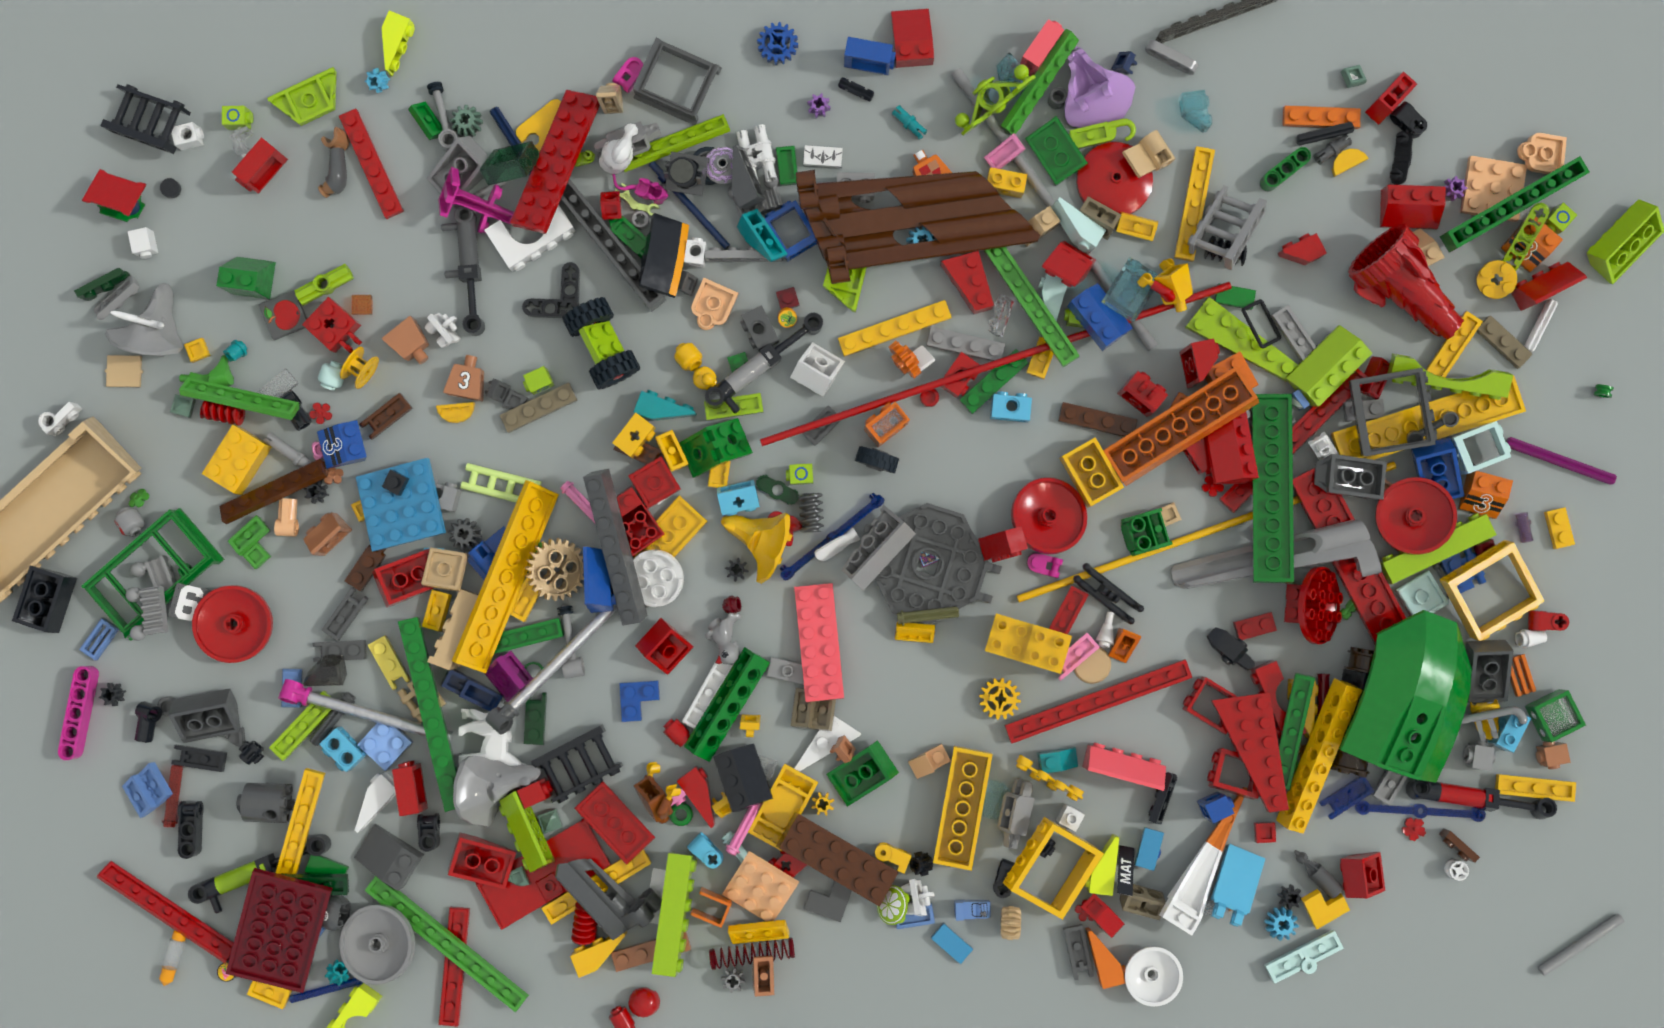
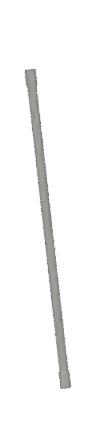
(965, 84)

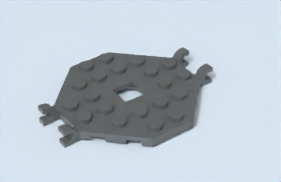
(959, 568)

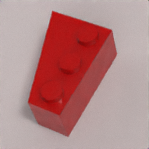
(970, 280)
(1003, 544)

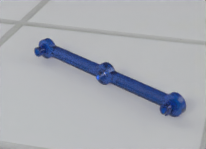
(876, 502)
(1364, 808)

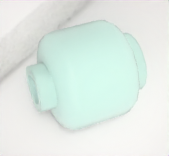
(330, 375)

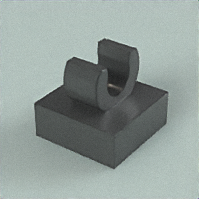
(687, 283)
(497, 390)

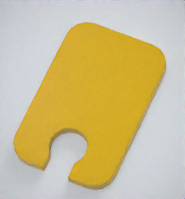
(539, 123)

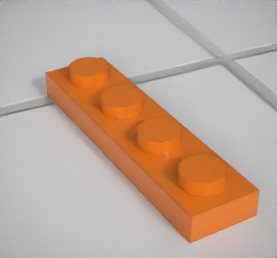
(1320, 116)

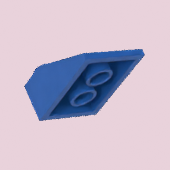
(1440, 465)

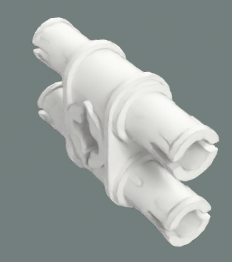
(762, 149)

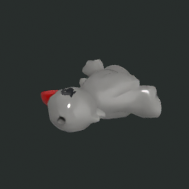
(721, 633)

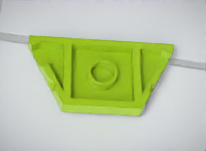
(308, 98)
(847, 292)

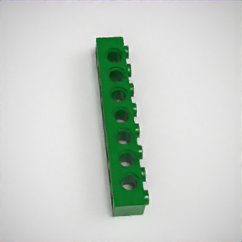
(1514, 204)

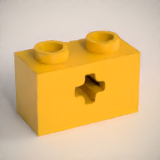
(1007, 182)
(635, 425)

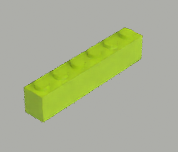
(1465, 535)

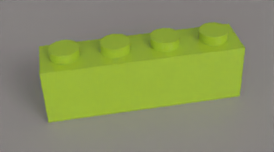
(1626, 240)
(1328, 365)
(527, 832)

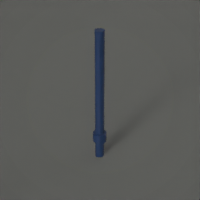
(692, 208)

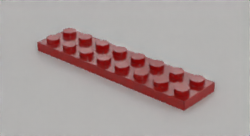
(555, 162)

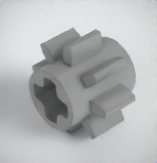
(737, 975)

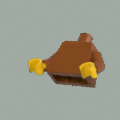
(653, 796)

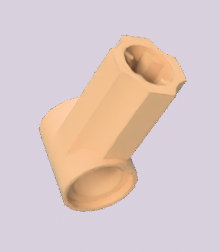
(287, 523)

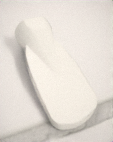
(836, 545)

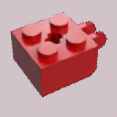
(343, 329)
(1143, 393)

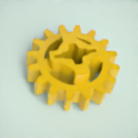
(991, 697)

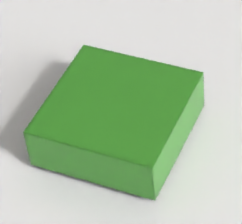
(257, 556)

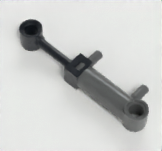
(469, 265)

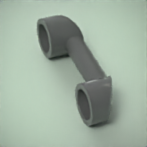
(1447, 418)

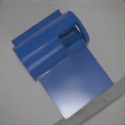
(482, 554)

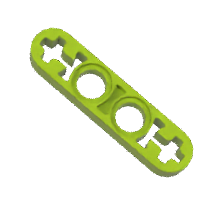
(1526, 238)

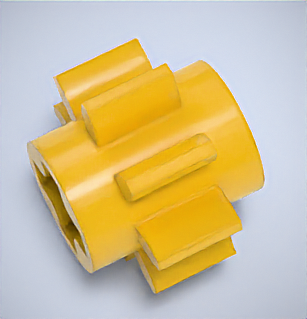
(825, 798)

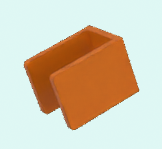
(707, 917)

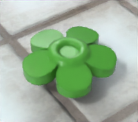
(138, 498)

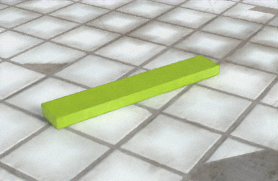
(681, 140)

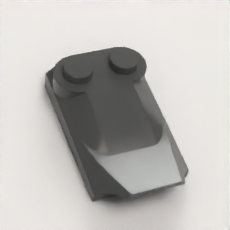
(1351, 476)

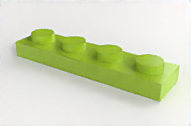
(299, 730)

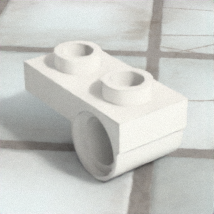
(61, 419)

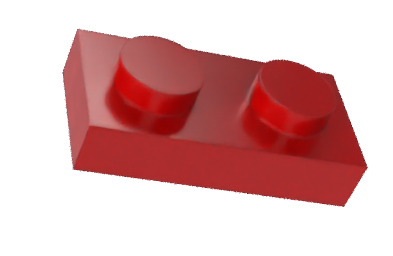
(1255, 626)

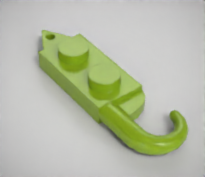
(1100, 133)

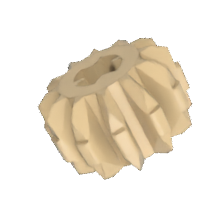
(1010, 923)

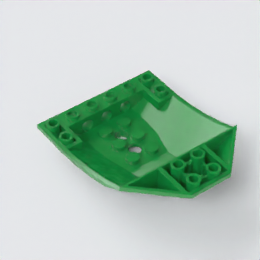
(1413, 671)

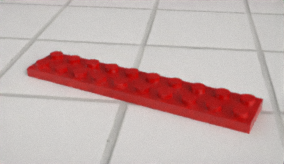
(1369, 594)

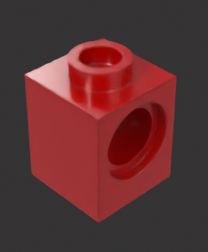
(610, 205)

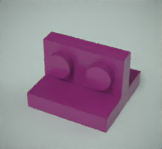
(508, 675)

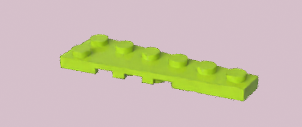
(1231, 333)

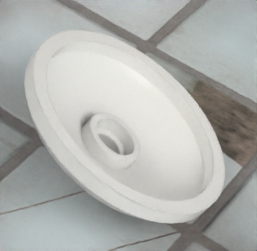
(1162, 985)

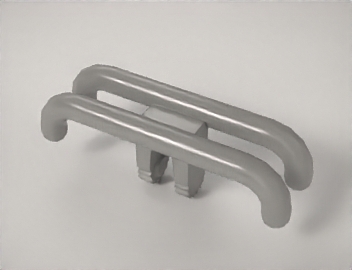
(1490, 715)

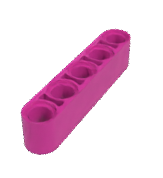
(71, 719)

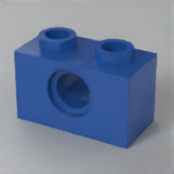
(1216, 807)

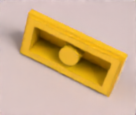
(671, 451)

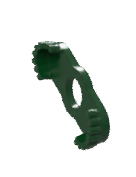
(766, 484)

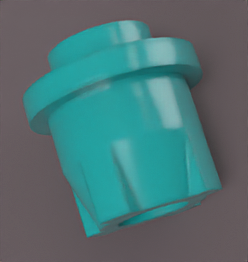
(235, 350)

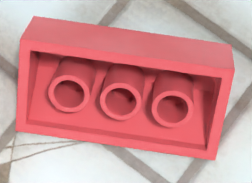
(1125, 767)

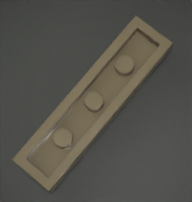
(538, 407)

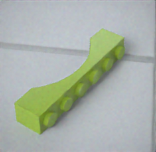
(1489, 382)

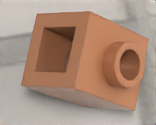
(1552, 754)

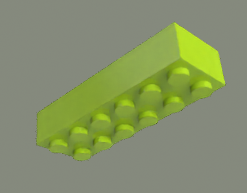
(673, 914)

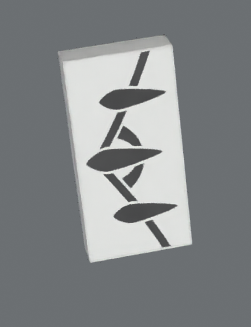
(823, 156)

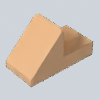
(929, 761)

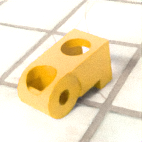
(895, 855)

